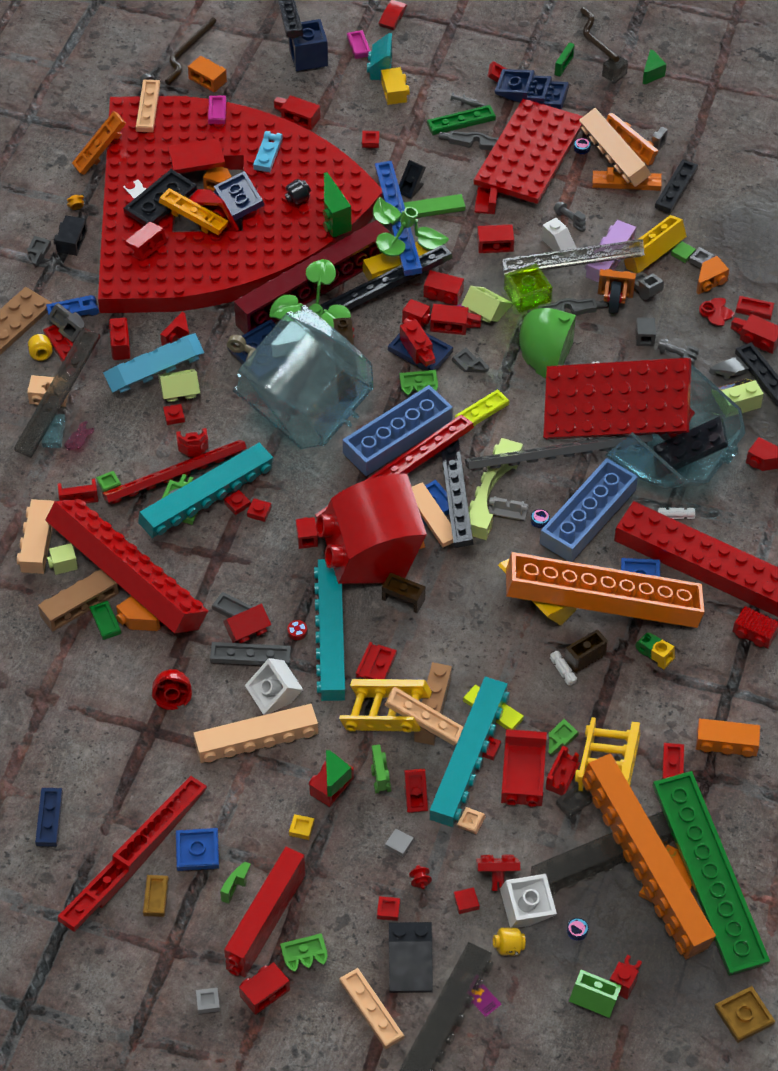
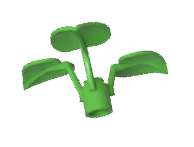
(391, 245)
(317, 272)

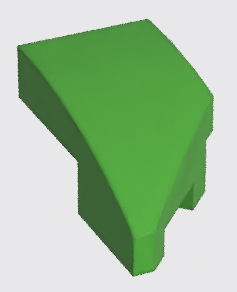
(561, 736)
(237, 877)

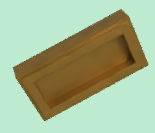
(155, 895)

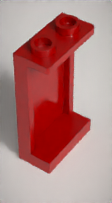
(523, 768)

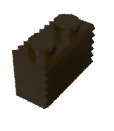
(586, 651)

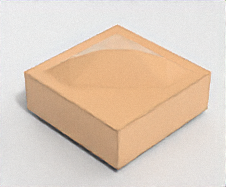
(471, 820)

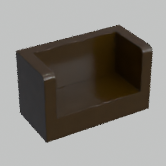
(405, 590)

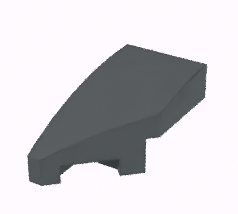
(38, 249)
(469, 363)
(729, 367)

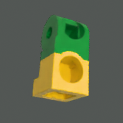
(656, 649)

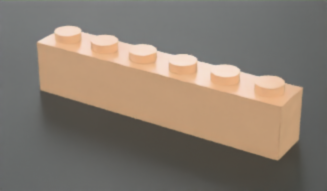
(615, 147)
(256, 733)

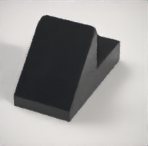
(411, 178)

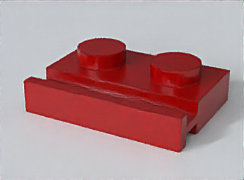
(376, 662)

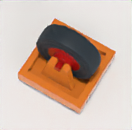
(616, 287)

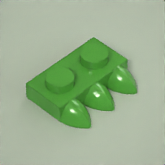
(417, 381)
(304, 951)

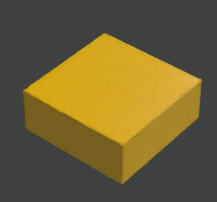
(301, 827)

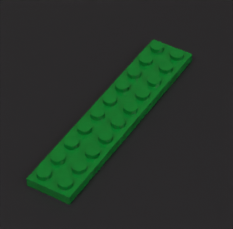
(710, 873)

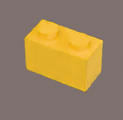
(394, 86)

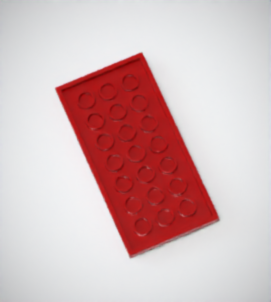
(529, 151)
(617, 398)

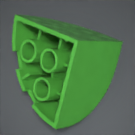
(546, 338)

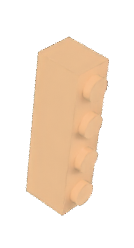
(36, 538)

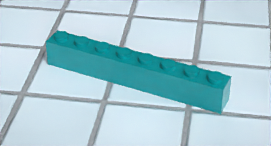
(205, 490)
(330, 634)
(468, 752)

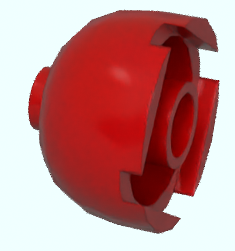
(171, 689)

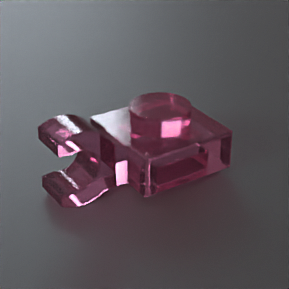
(77, 438)

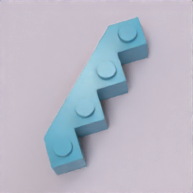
(148, 364)

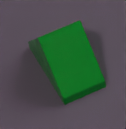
(654, 68)
(337, 773)

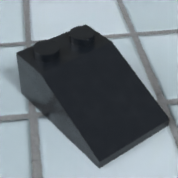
(410, 957)

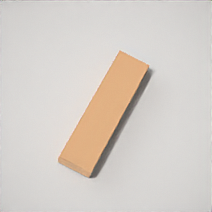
(148, 106)
(433, 515)
(424, 715)
(371, 1008)

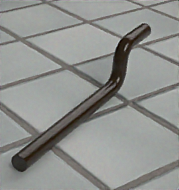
(594, 40)
(184, 47)

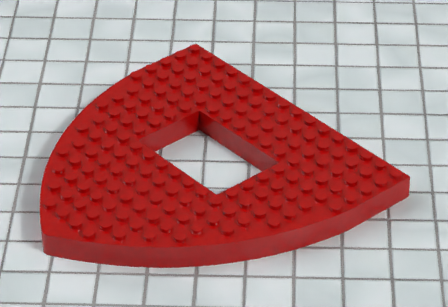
(211, 268)

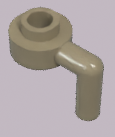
(238, 344)

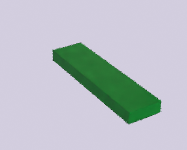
(461, 120)

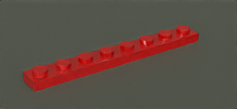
(167, 474)

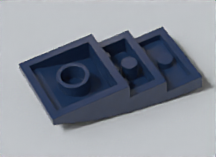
(526, 85)

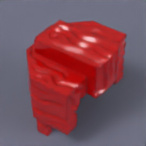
(192, 443)

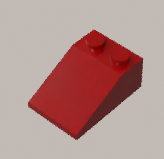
(214, 203)

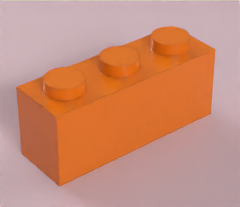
(728, 737)

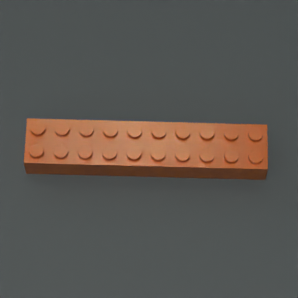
(604, 590)
(648, 857)

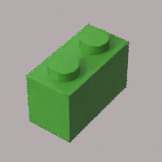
(595, 993)

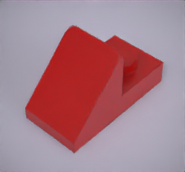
(177, 329)
(415, 790)

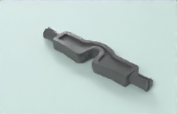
(467, 139)
(576, 306)

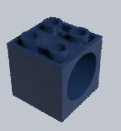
(311, 48)

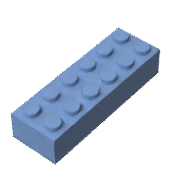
(397, 430)
(588, 510)

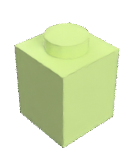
(62, 559)

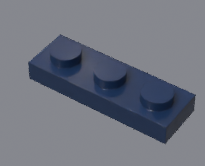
(49, 817)

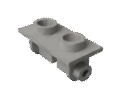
(508, 509)

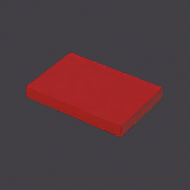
(196, 155)

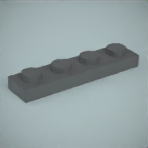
(248, 653)

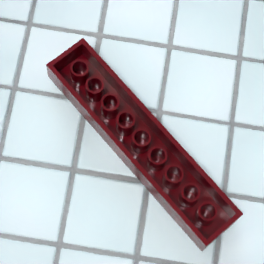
(345, 255)

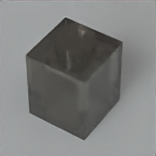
(615, 70)

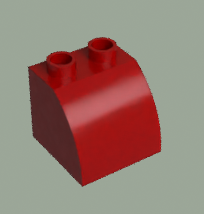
(372, 530)

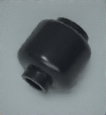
(297, 191)

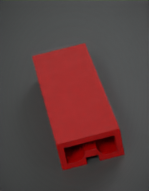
(264, 912)

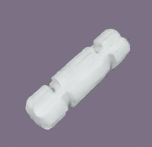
(678, 513)
(563, 668)

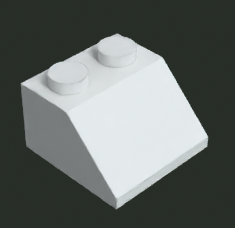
(273, 686)
(527, 900)

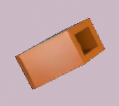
(712, 274)

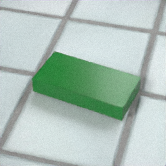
(564, 59)
(105, 620)

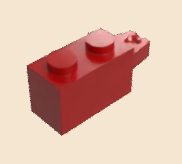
(298, 111)
(453, 319)
(758, 331)
(417, 343)

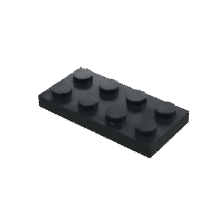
(146, 206)
(694, 445)

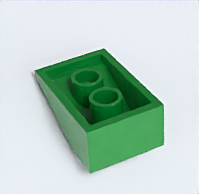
(336, 209)

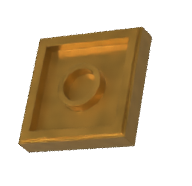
(744, 1014)

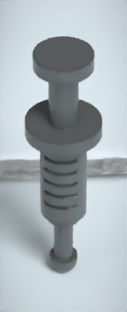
(465, 100)

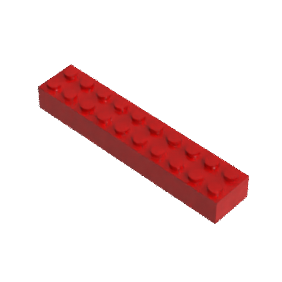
(700, 556)
(127, 565)

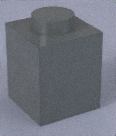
(645, 332)

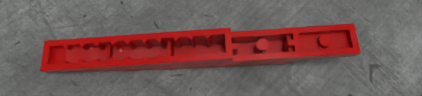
(132, 854)

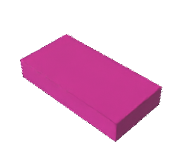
(358, 44)
(217, 110)

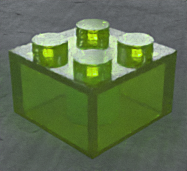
(527, 287)

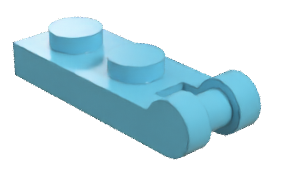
(267, 151)

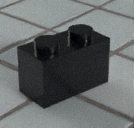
(70, 235)

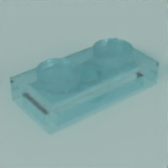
(54, 434)

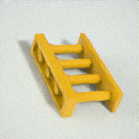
(381, 689)
(628, 751)

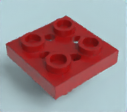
(497, 867)

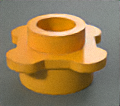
(75, 202)

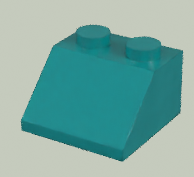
(380, 57)

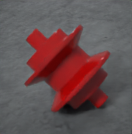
(420, 877)

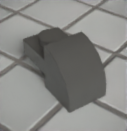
(648, 285)
(69, 323)

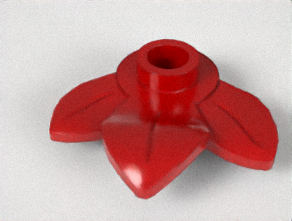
(716, 311)

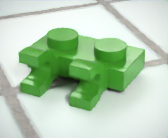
(380, 770)

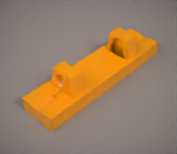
(193, 211)

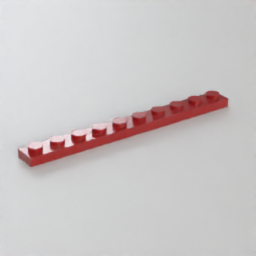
(425, 449)

